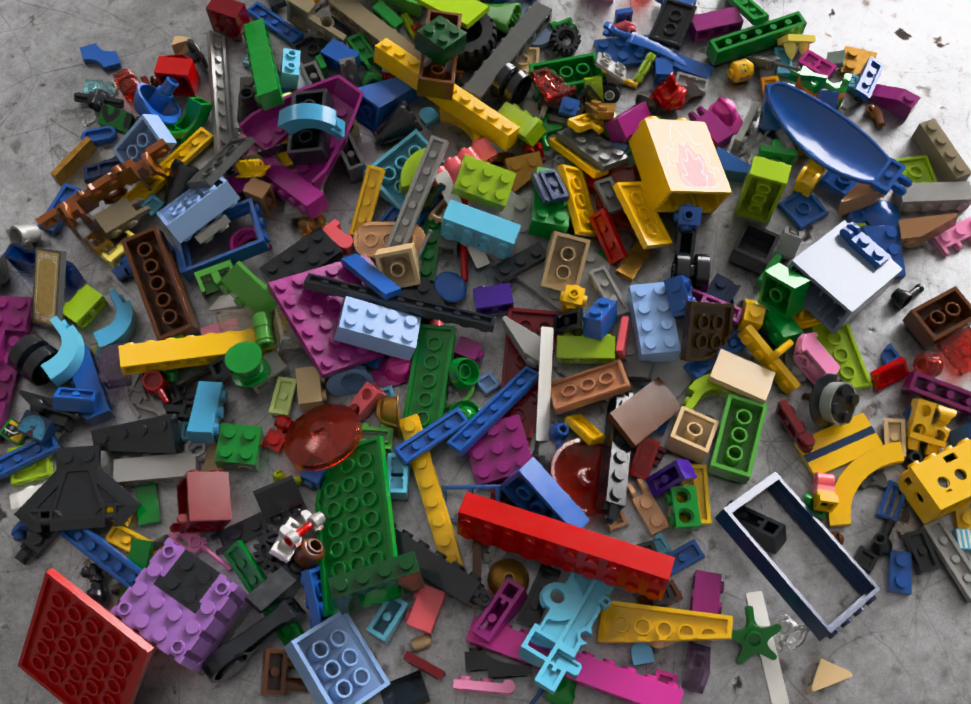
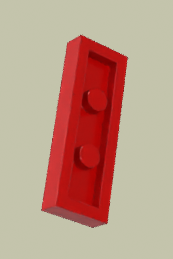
(608, 236)

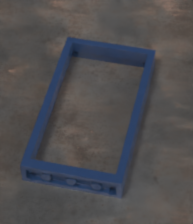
(822, 538)

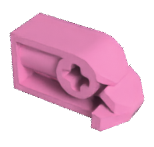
(813, 357)

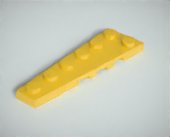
(647, 623)

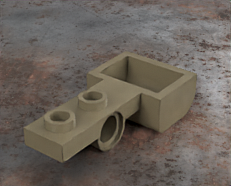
(302, 15)

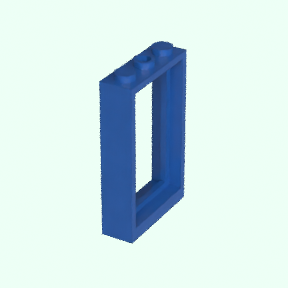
(238, 254)

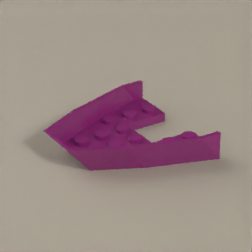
(265, 131)

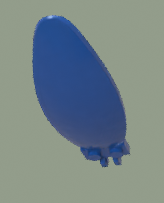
(834, 140)

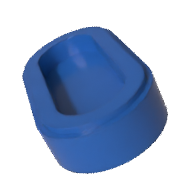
(101, 135)

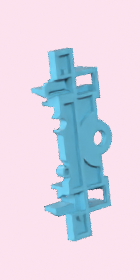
(564, 626)

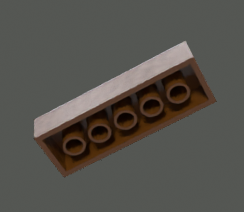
(434, 79)
(160, 284)

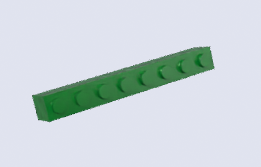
(262, 65)

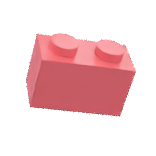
(425, 609)

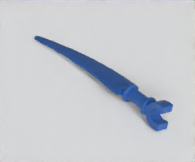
(641, 41)

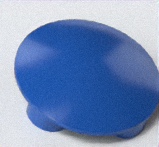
(882, 214)

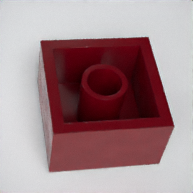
(228, 17)

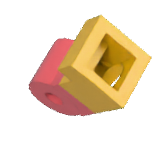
(824, 492)

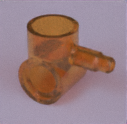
(307, 225)

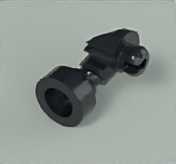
(95, 576)

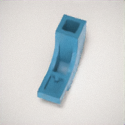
(310, 115)
(123, 325)

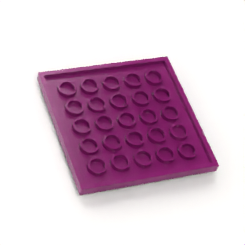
(316, 318)

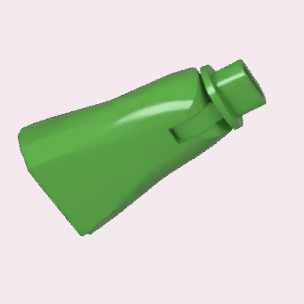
(504, 15)

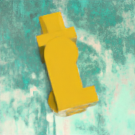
(922, 430)

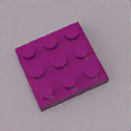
(499, 451)

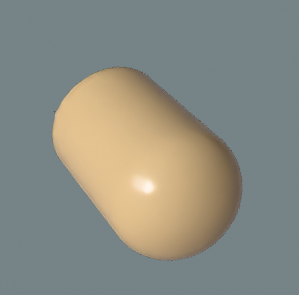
(420, 642)

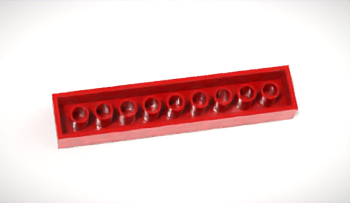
(565, 546)

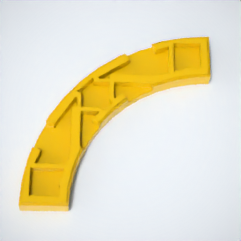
(856, 474)

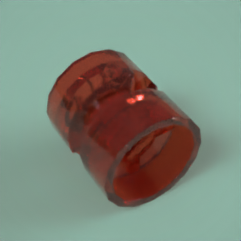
(126, 82)

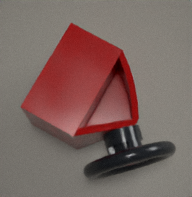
(182, 69)

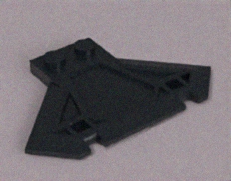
(78, 495)

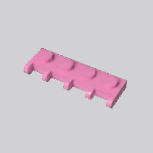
(953, 237)

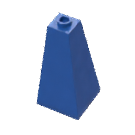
(381, 99)

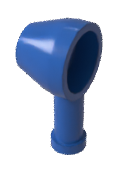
(558, 436)

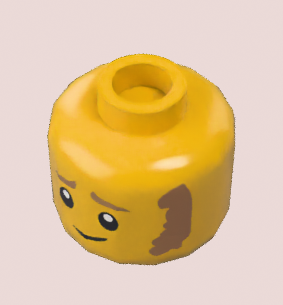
(740, 70)

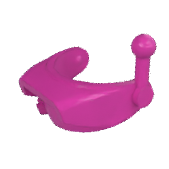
(242, 236)

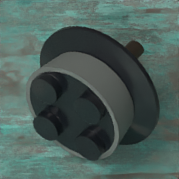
(831, 401)

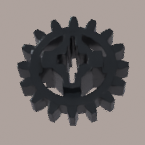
(267, 542)

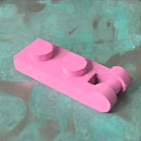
(484, 686)

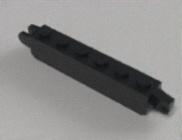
(614, 466)
(442, 573)

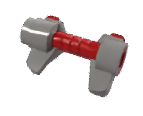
(312, 524)

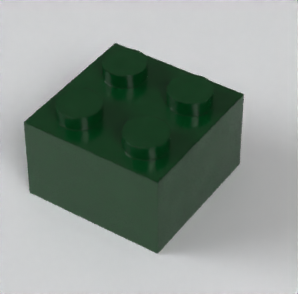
(440, 40)

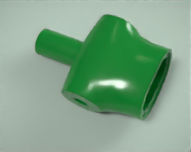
(564, 693)

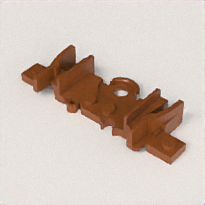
(85, 201)

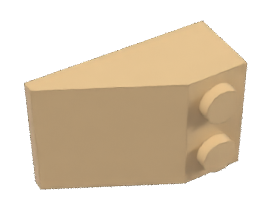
(564, 261)

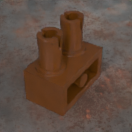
(274, 677)

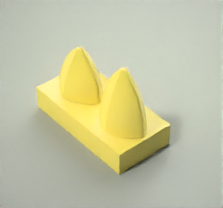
(792, 41)

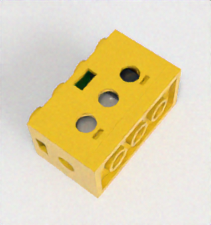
(939, 482)

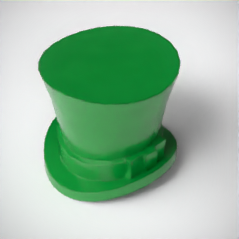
(247, 364)

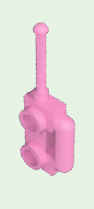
(196, 545)

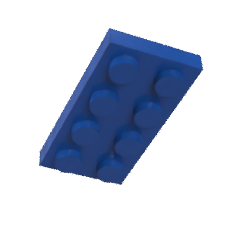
(623, 52)

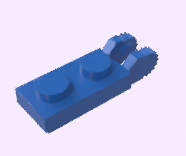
(864, 245)

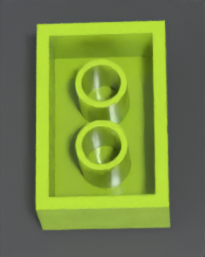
(483, 183)

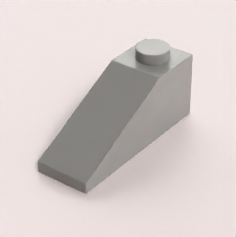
(524, 340)

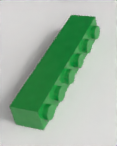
(754, 38)

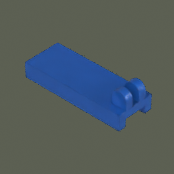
(693, 67)

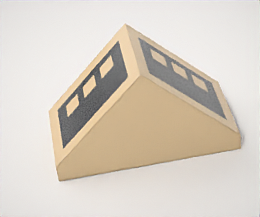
(825, 674)

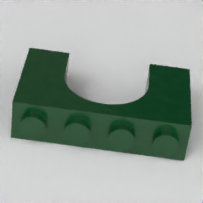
(352, 585)

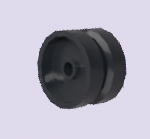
(511, 84)

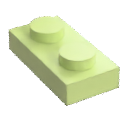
(283, 396)

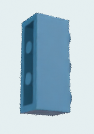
(207, 412)

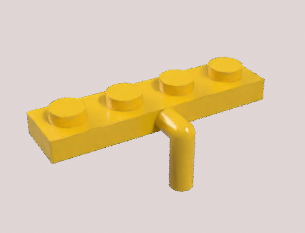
(769, 358)

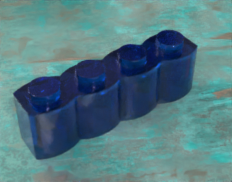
(24, 260)

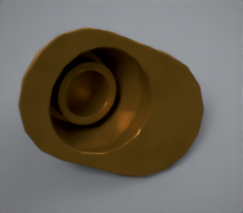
(388, 412)

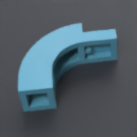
(69, 356)

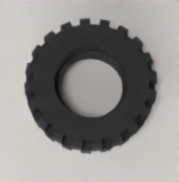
(481, 48)

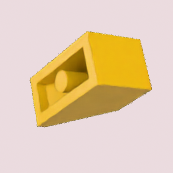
(752, 314)

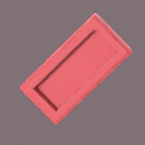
(623, 337)

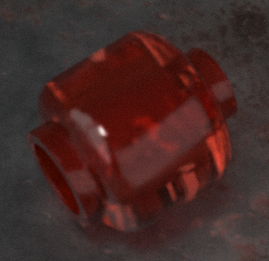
(928, 364)

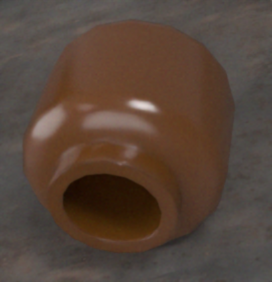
(309, 553)

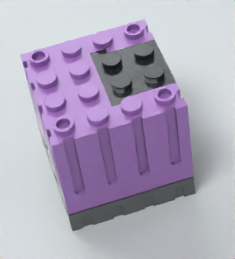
(183, 606)

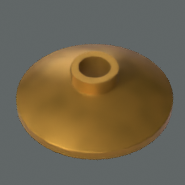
(507, 567)

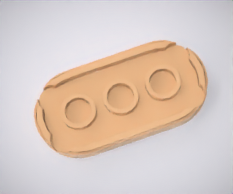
(375, 236)

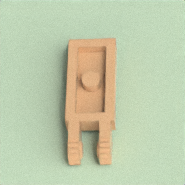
(647, 508)

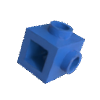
(688, 217)

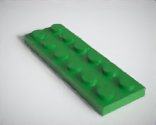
(430, 373)

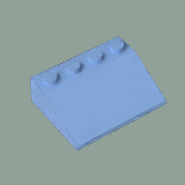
(197, 208)
(336, 662)

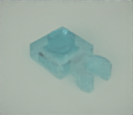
(91, 85)

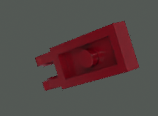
(795, 427)

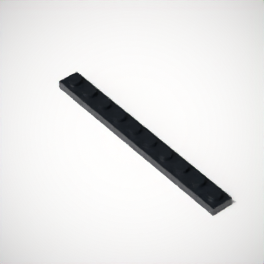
(402, 303)

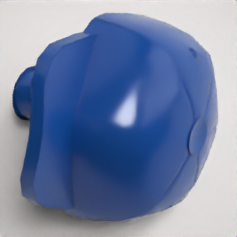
(158, 101)

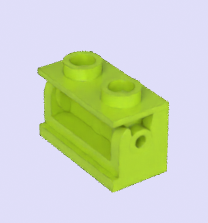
(84, 307)

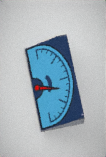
(36, 427)

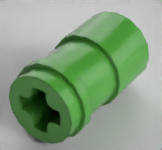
(263, 330)

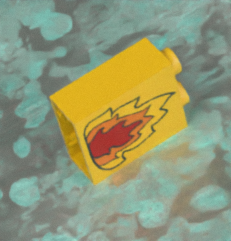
(678, 164)

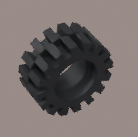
(571, 33)

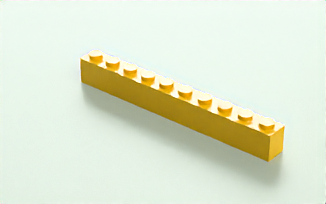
(463, 104)

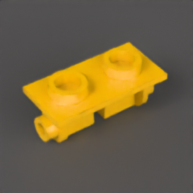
(251, 168)

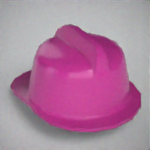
(727, 112)
(392, 372)

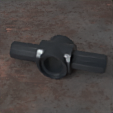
(97, 99)

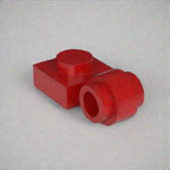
(275, 438)

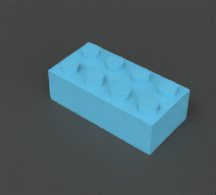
(479, 230)

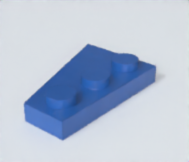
(888, 239)
(311, 583)

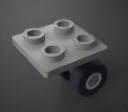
(615, 75)

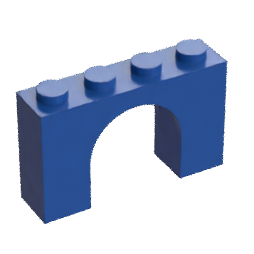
(768, 121)

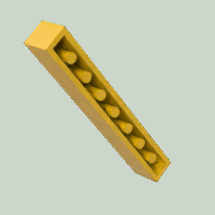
(181, 352)

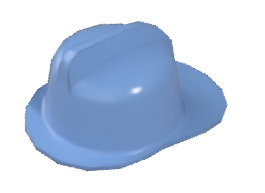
(348, 381)

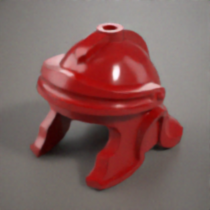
(669, 94)

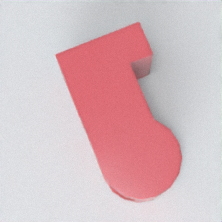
(342, 240)
(366, 400)

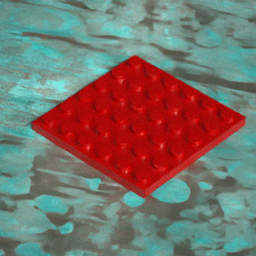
(82, 648)

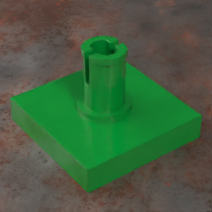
(777, 153)

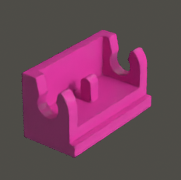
(817, 64)

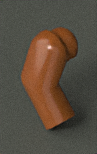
(877, 114)

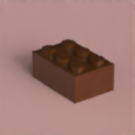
(939, 317)

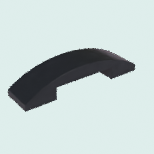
(187, 390)

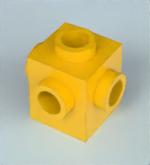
(573, 298)

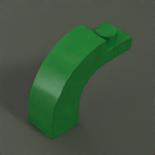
(193, 118)

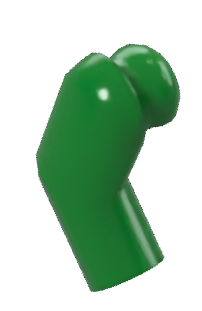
(171, 375)

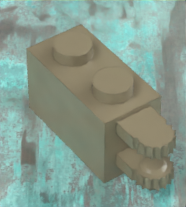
(120, 216)

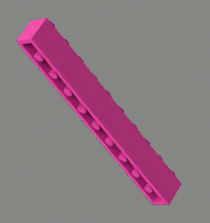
(594, 674)

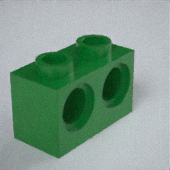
(688, 509)

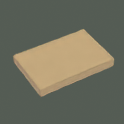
(742, 376)

